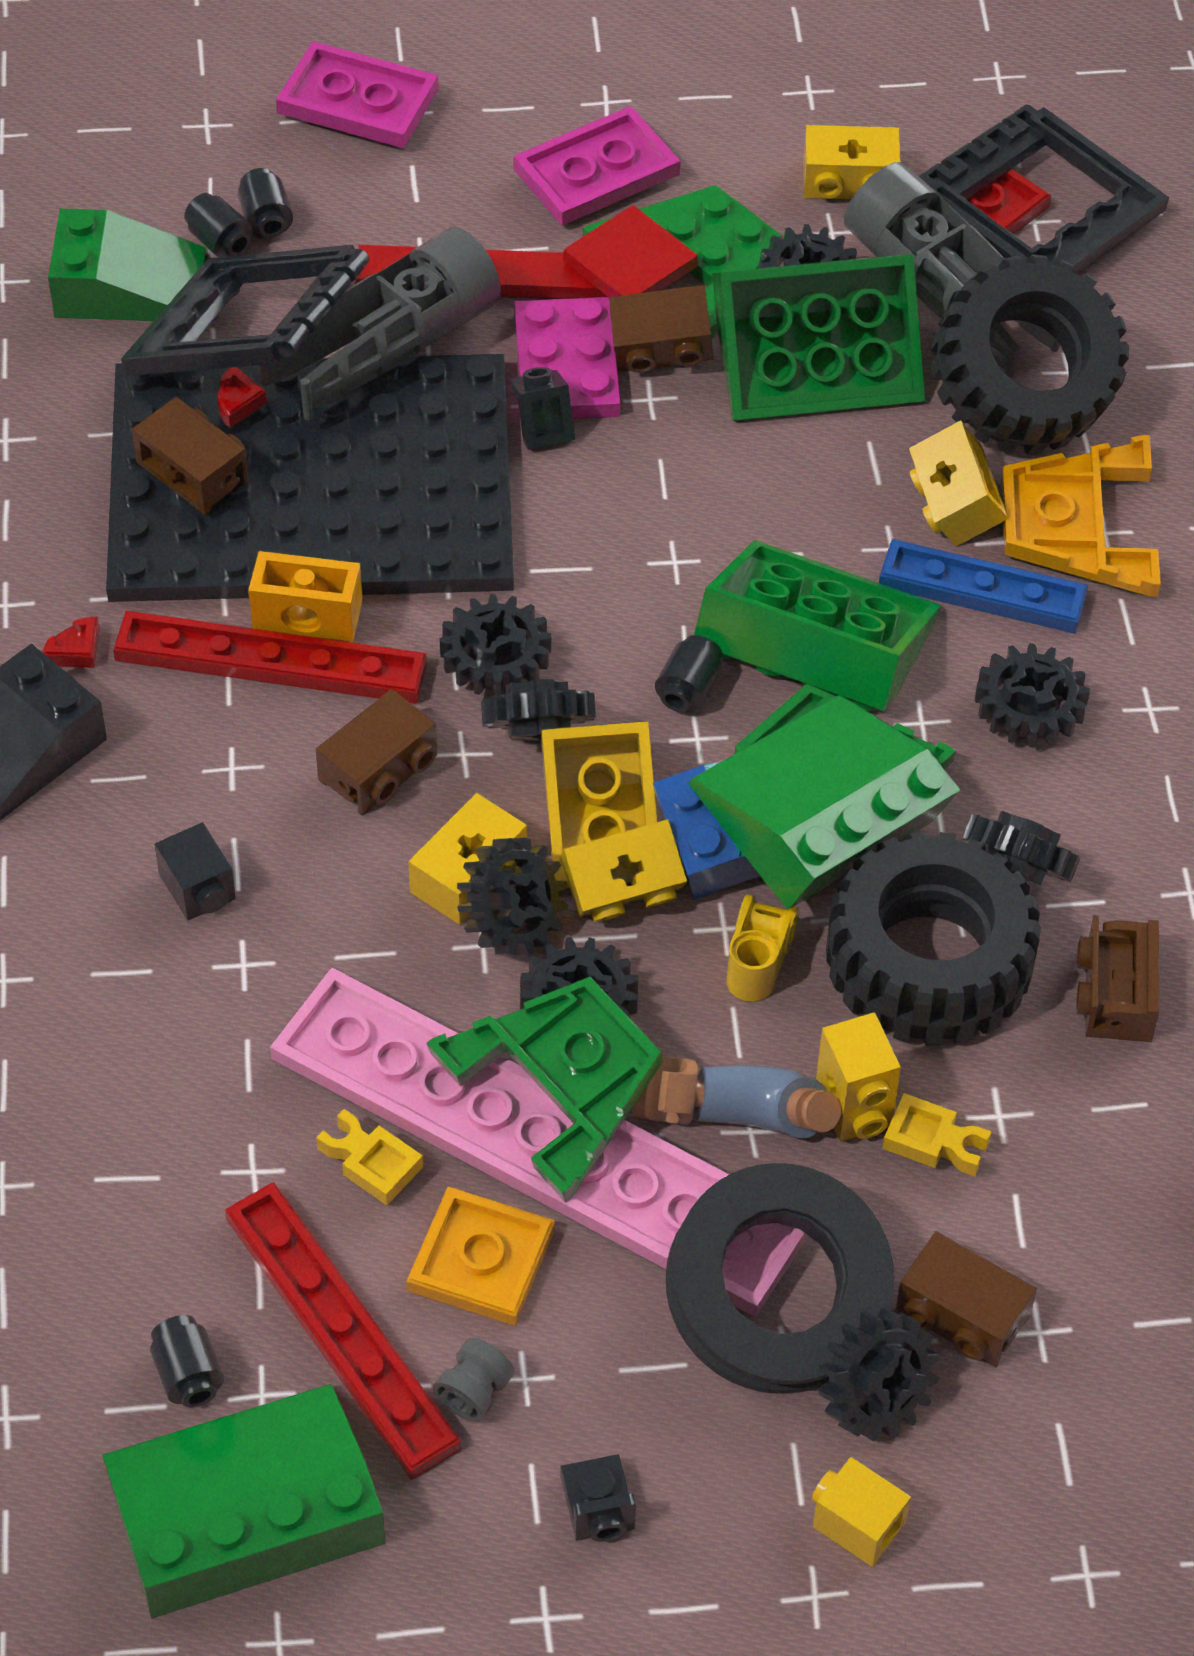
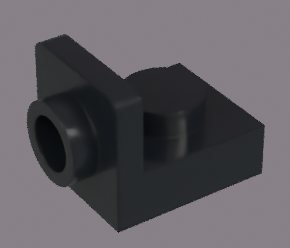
(543, 407)
(598, 1498)

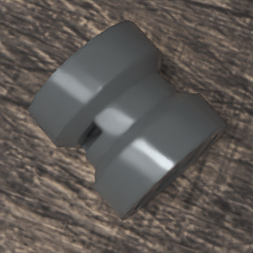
(471, 1382)

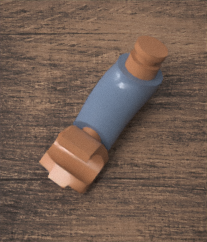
(739, 1095)

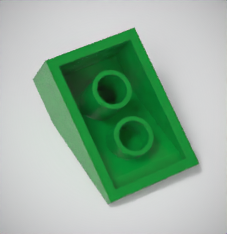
(116, 266)

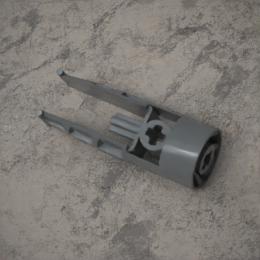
(903, 216)
(393, 317)

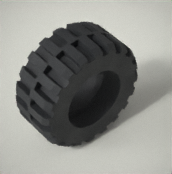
(1064, 308)
(944, 882)

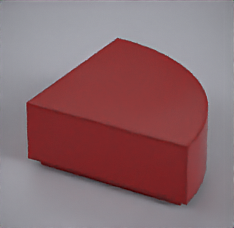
(238, 396)
(75, 645)

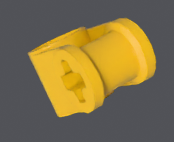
(758, 948)

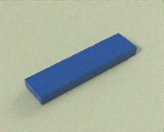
(984, 586)

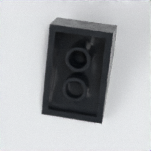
(44, 725)

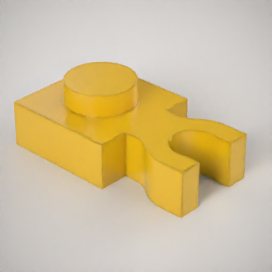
(928, 1132)
(373, 1161)

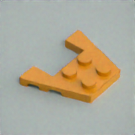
(1059, 515)

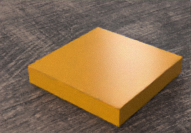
(481, 1256)

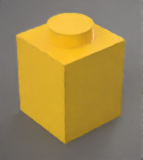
(859, 1510)

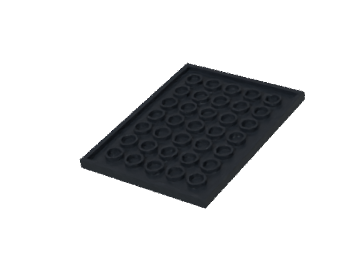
(384, 478)

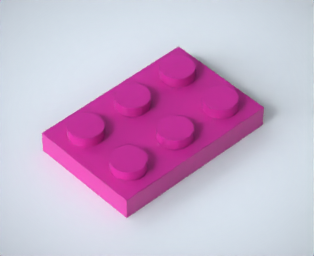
(357, 94)
(596, 165)
(577, 343)

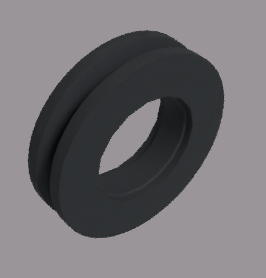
(793, 1198)

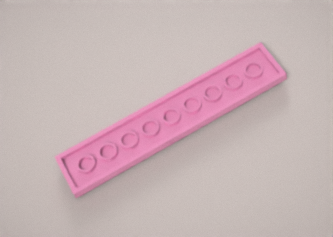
(501, 1118)

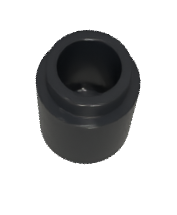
(265, 203)
(218, 225)
(689, 674)
(185, 1361)

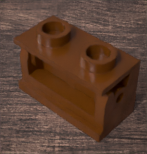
(661, 329)
(190, 454)
(377, 751)
(1120, 980)
(965, 1299)

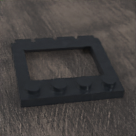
(1015, 140)
(172, 337)

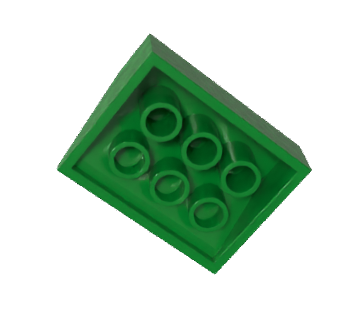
(820, 336)
(816, 624)
(823, 796)
(244, 1500)

